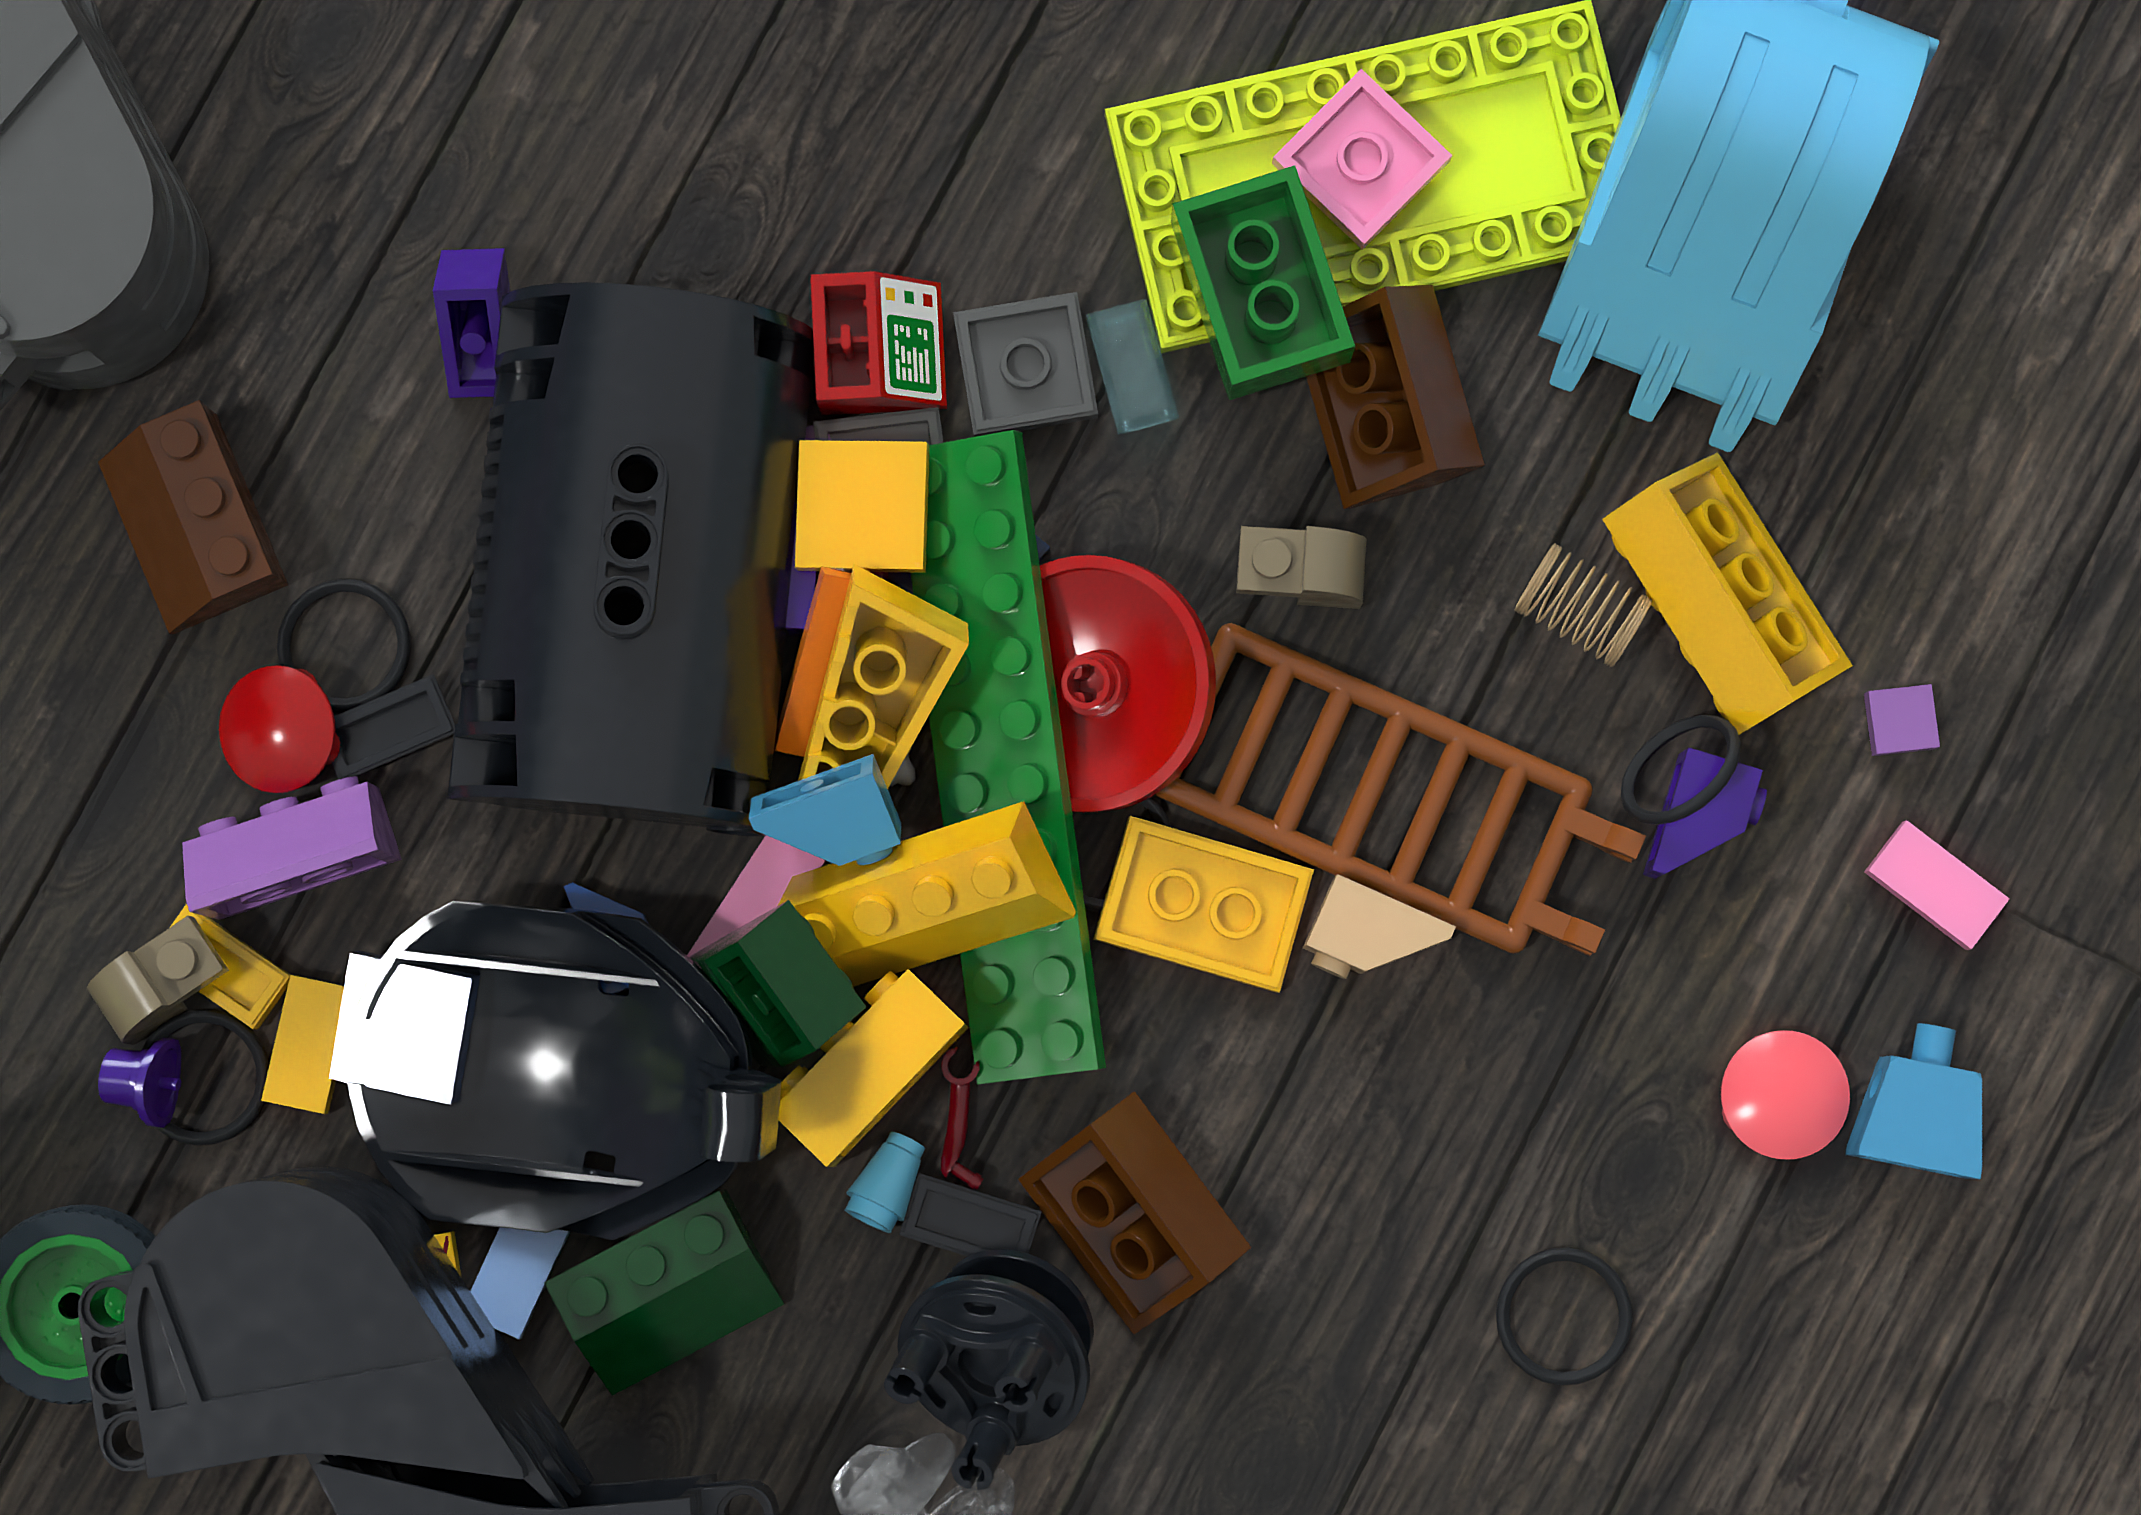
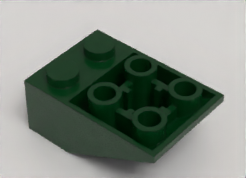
(781, 985)

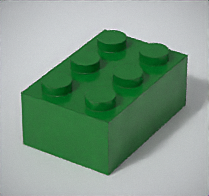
(1262, 282)

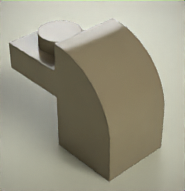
(1311, 564)
(150, 984)

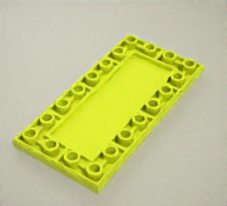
(1510, 98)

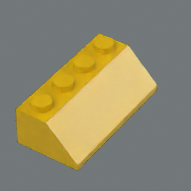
(1726, 592)
(934, 895)

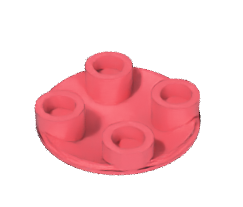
(1785, 1095)

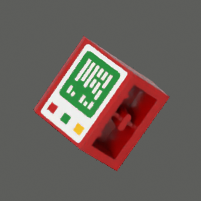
(877, 343)

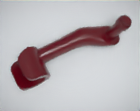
(958, 1123)

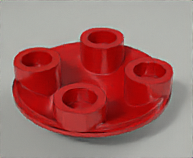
(278, 729)

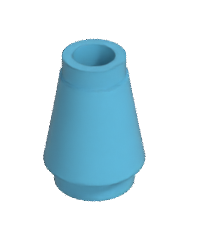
(886, 1183)

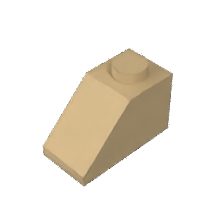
(1368, 930)

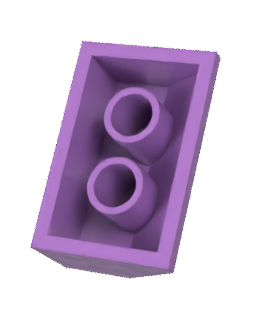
(287, 849)

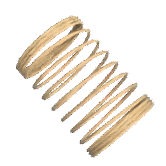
(1623, 635)

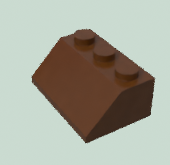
(1398, 407)
(191, 517)
(1135, 1213)

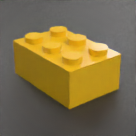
(867, 1067)

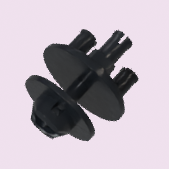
(996, 1356)

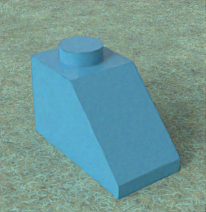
(833, 814)

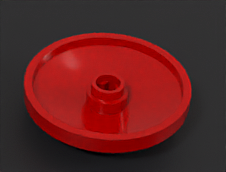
(1127, 678)

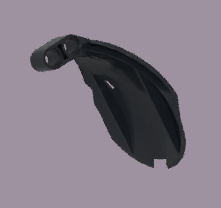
(570, 1072)

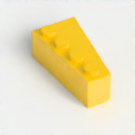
(881, 676)

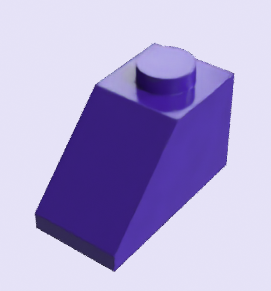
(468, 317)
(1715, 823)

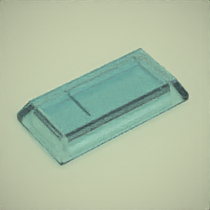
(1132, 366)

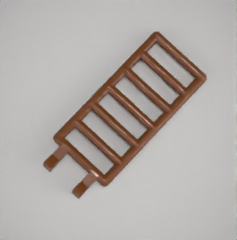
(1460, 741)

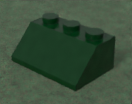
(665, 1292)

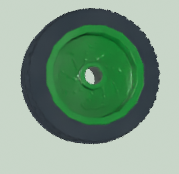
(38, 1267)

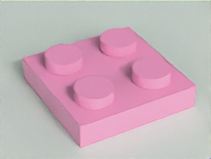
(1362, 158)

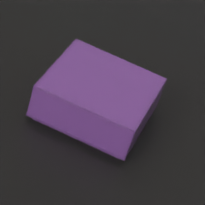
(1901, 720)

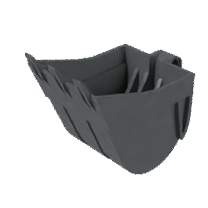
(94, 219)

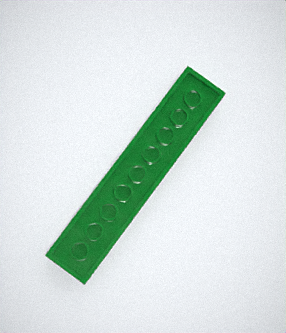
(1003, 745)

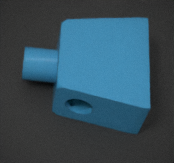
(1922, 1110)

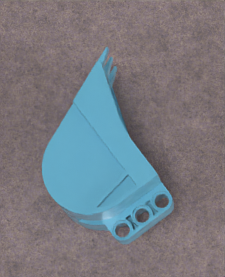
(1734, 201)

